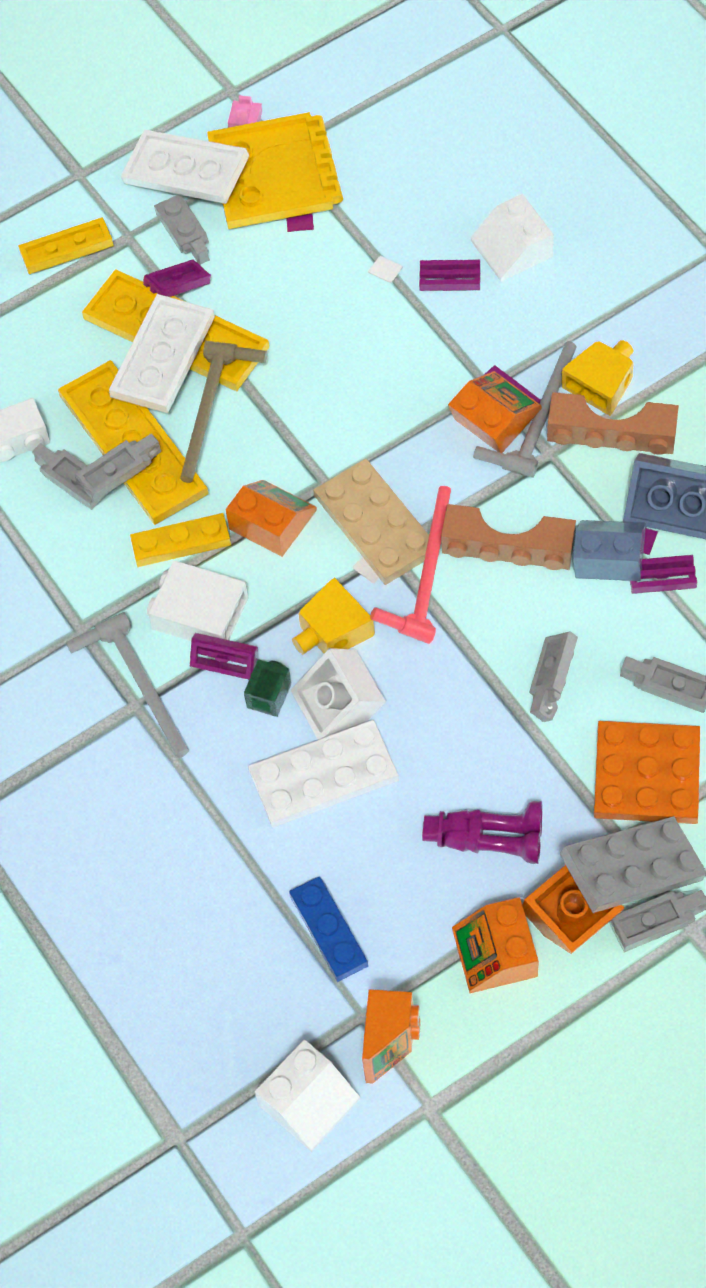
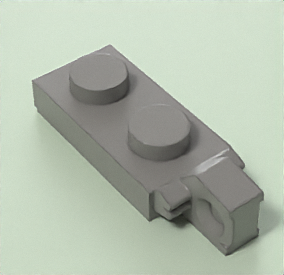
(183, 227)
(117, 466)
(61, 470)
(551, 674)
(667, 681)
(656, 918)

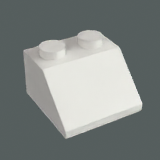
(513, 238)
(337, 693)
(306, 1095)

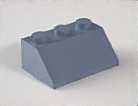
(668, 495)

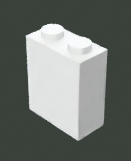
(197, 602)

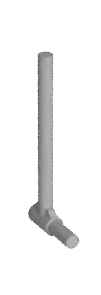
(523, 461)
(115, 631)

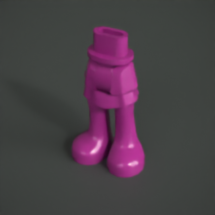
(464, 831)

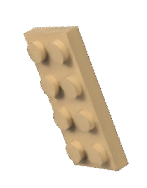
(374, 520)

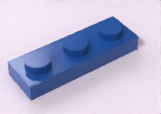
(328, 929)

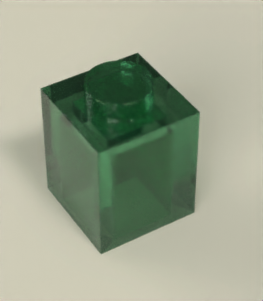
(268, 687)

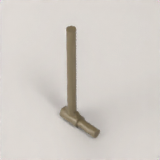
(217, 354)

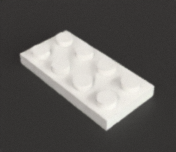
(185, 166)
(162, 353)
(323, 773)

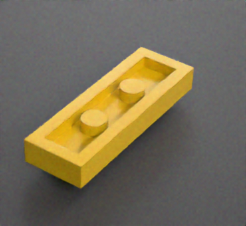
(65, 245)
(180, 540)

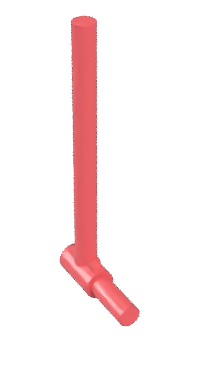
(416, 624)

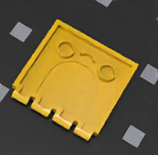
(286, 170)

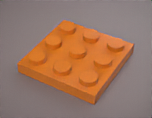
(647, 772)

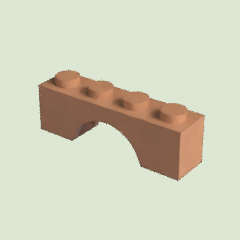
(648, 431)
(545, 545)

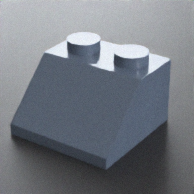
(609, 550)

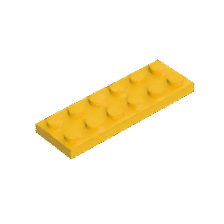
(124, 303)
(114, 421)

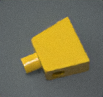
(600, 374)
(332, 621)

